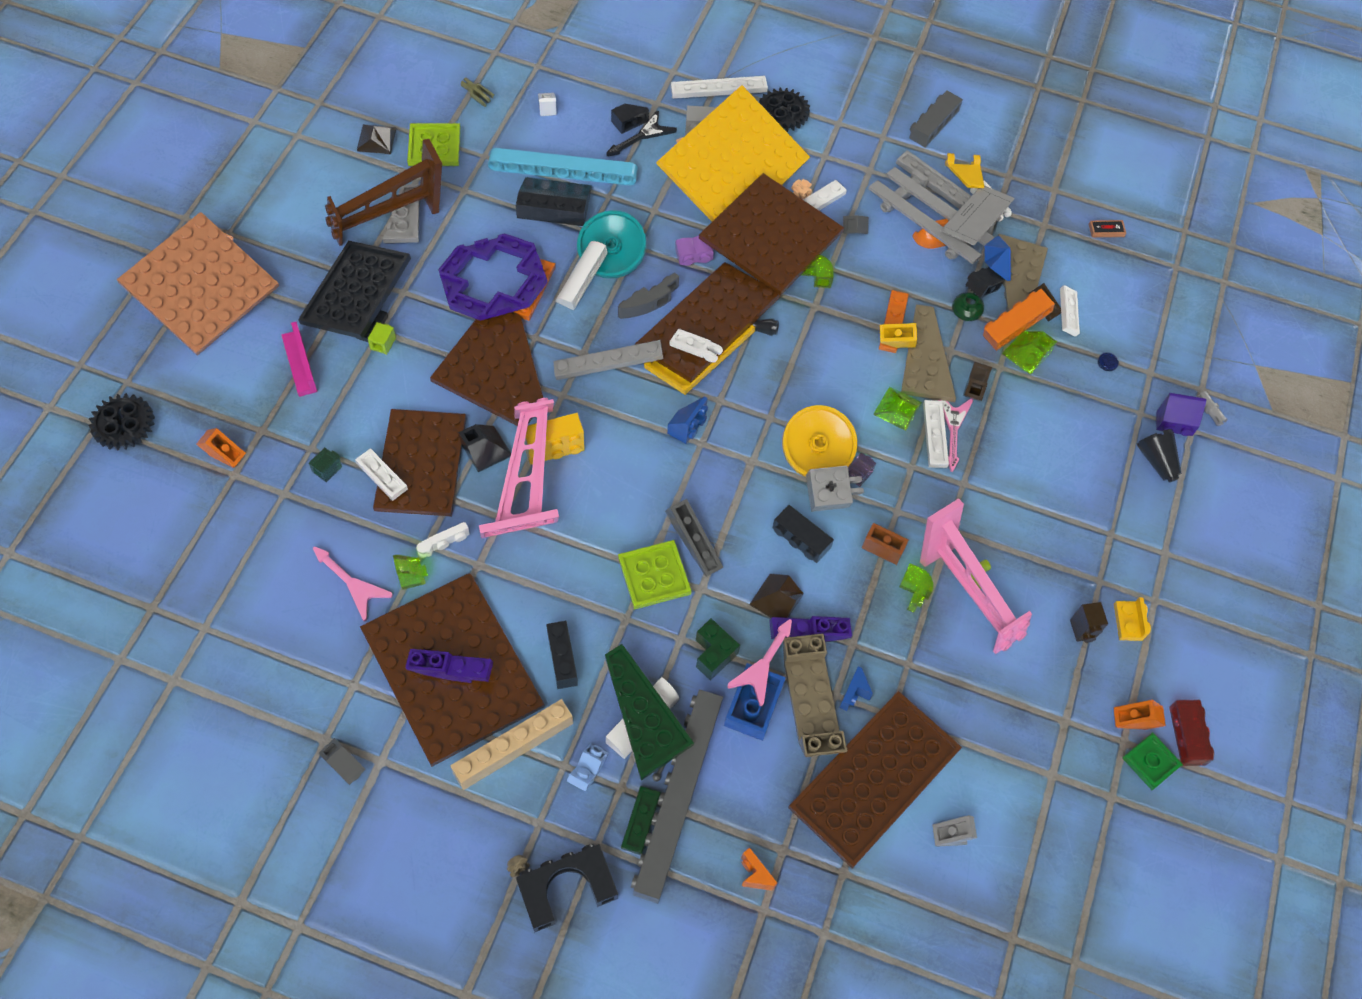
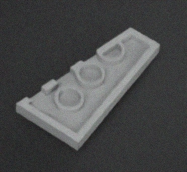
(404, 221)

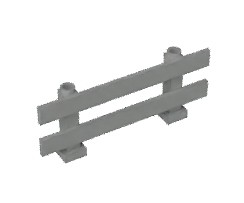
(916, 186)

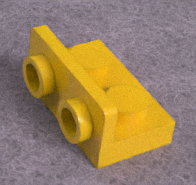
(1132, 620)

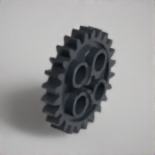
(786, 108)
(108, 420)

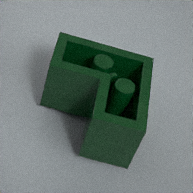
(718, 646)

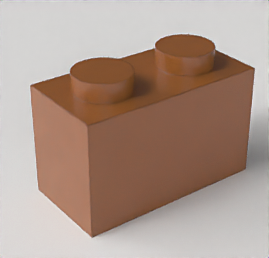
(885, 543)

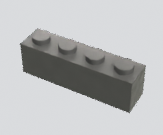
(935, 118)

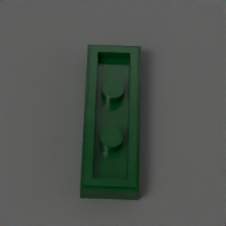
(640, 820)

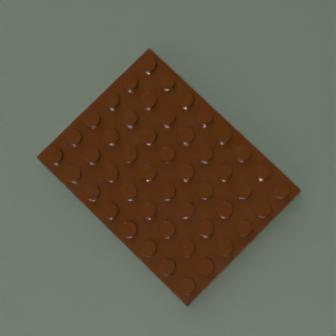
(445, 712)

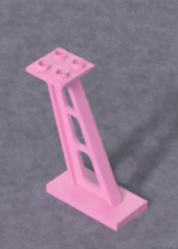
(534, 516)
(939, 541)

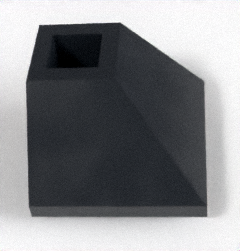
(483, 446)

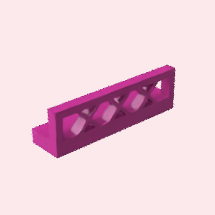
(299, 361)

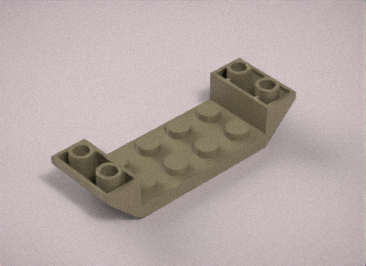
(812, 696)

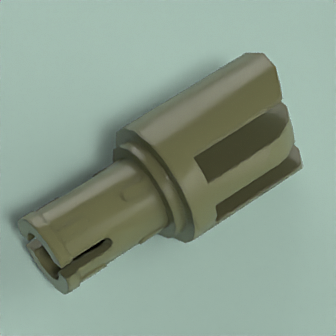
(477, 91)

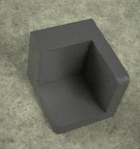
(855, 224)

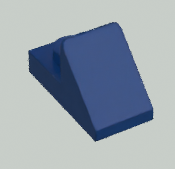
(858, 687)

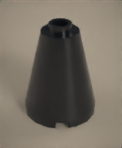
(1162, 454)

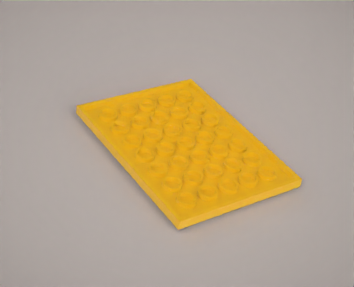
(730, 153)

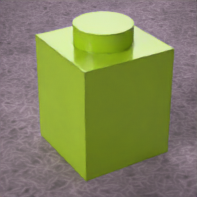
(382, 338)

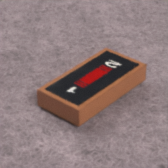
(1107, 228)

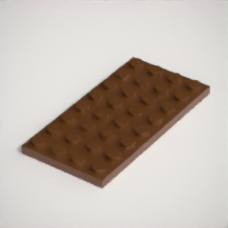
(714, 310)
(875, 779)

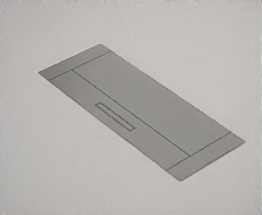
(977, 215)

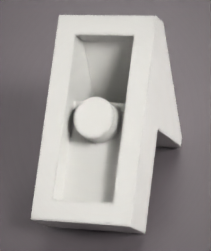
(547, 104)

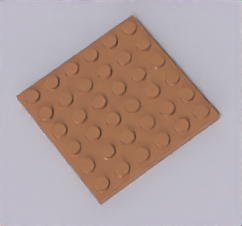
(198, 283)

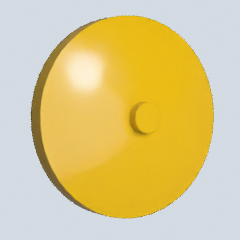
(819, 439)

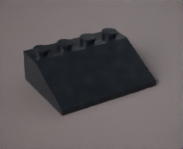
(553, 201)

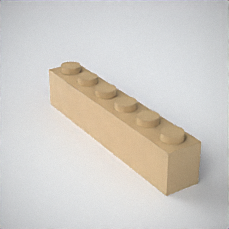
(512, 744)

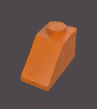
(220, 447)
(1140, 715)

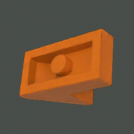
(761, 877)

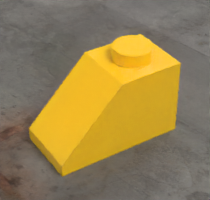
(899, 335)

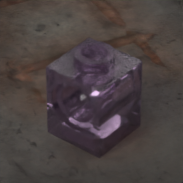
(861, 466)

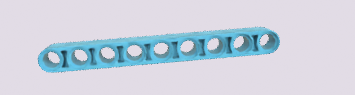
(562, 166)

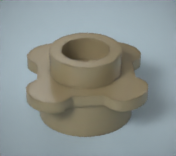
(517, 864)

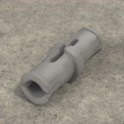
(1213, 409)

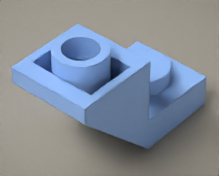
(588, 767)

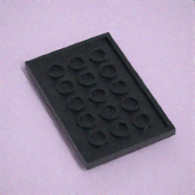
(355, 289)

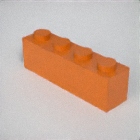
(1018, 319)

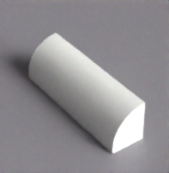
(582, 275)
(618, 737)

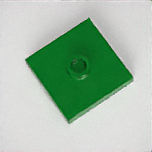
(1152, 761)

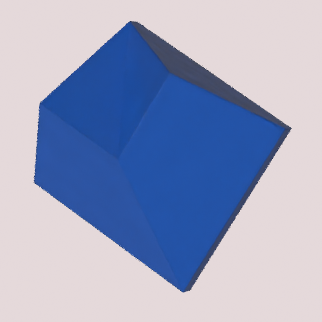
(999, 257)

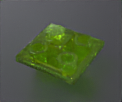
(1030, 350)
(897, 408)

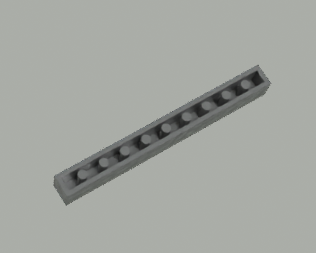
(676, 800)

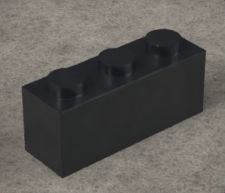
(802, 534)
(562, 654)

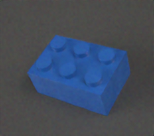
(746, 714)

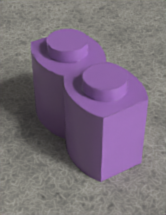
(693, 250)

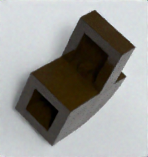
(977, 381)

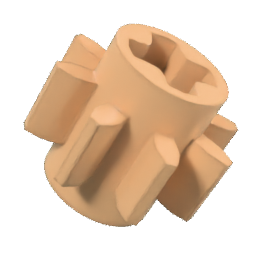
(802, 188)

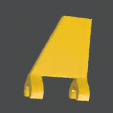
(969, 174)

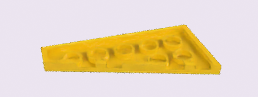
(683, 385)

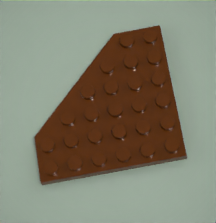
(492, 367)

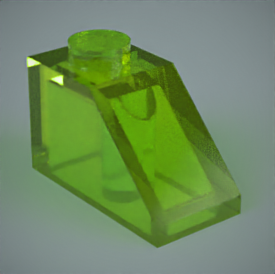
(410, 571)

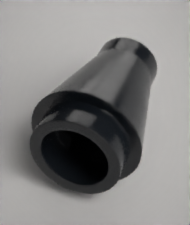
(767, 326)

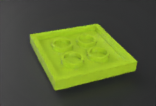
(444, 138)
(654, 574)

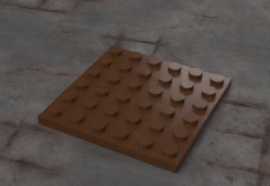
(771, 233)

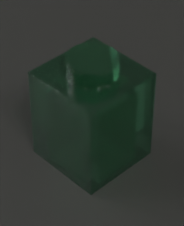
(325, 464)

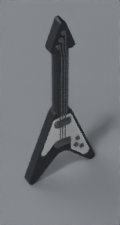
(649, 130)

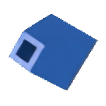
(687, 420)

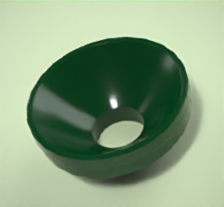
(968, 311)

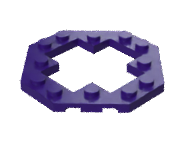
(500, 303)

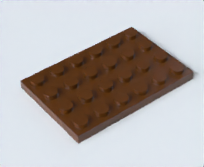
(426, 456)

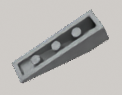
(694, 537)

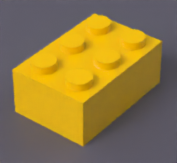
(563, 437)

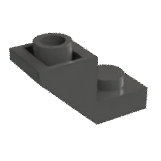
(342, 761)

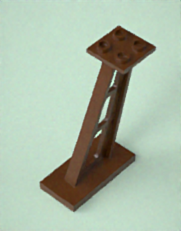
(430, 172)

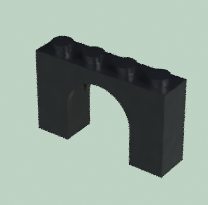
(587, 863)

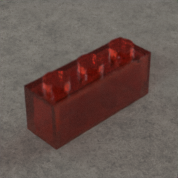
(1191, 733)

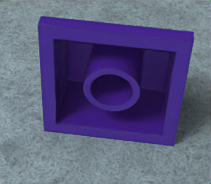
(1180, 413)

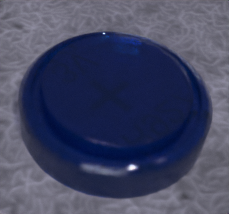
(1108, 361)

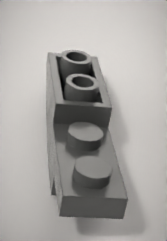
(647, 301)

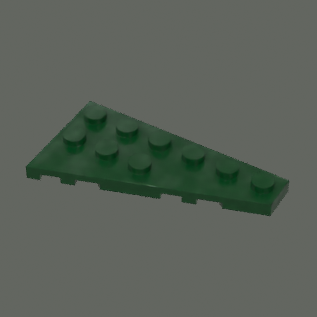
(650, 725)

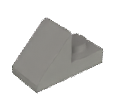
(954, 831)

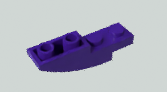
(831, 627)
(449, 667)

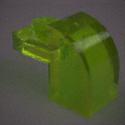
(822, 271)
(918, 582)

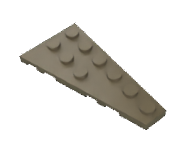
(1026, 269)
(926, 364)

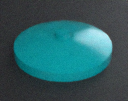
(623, 240)

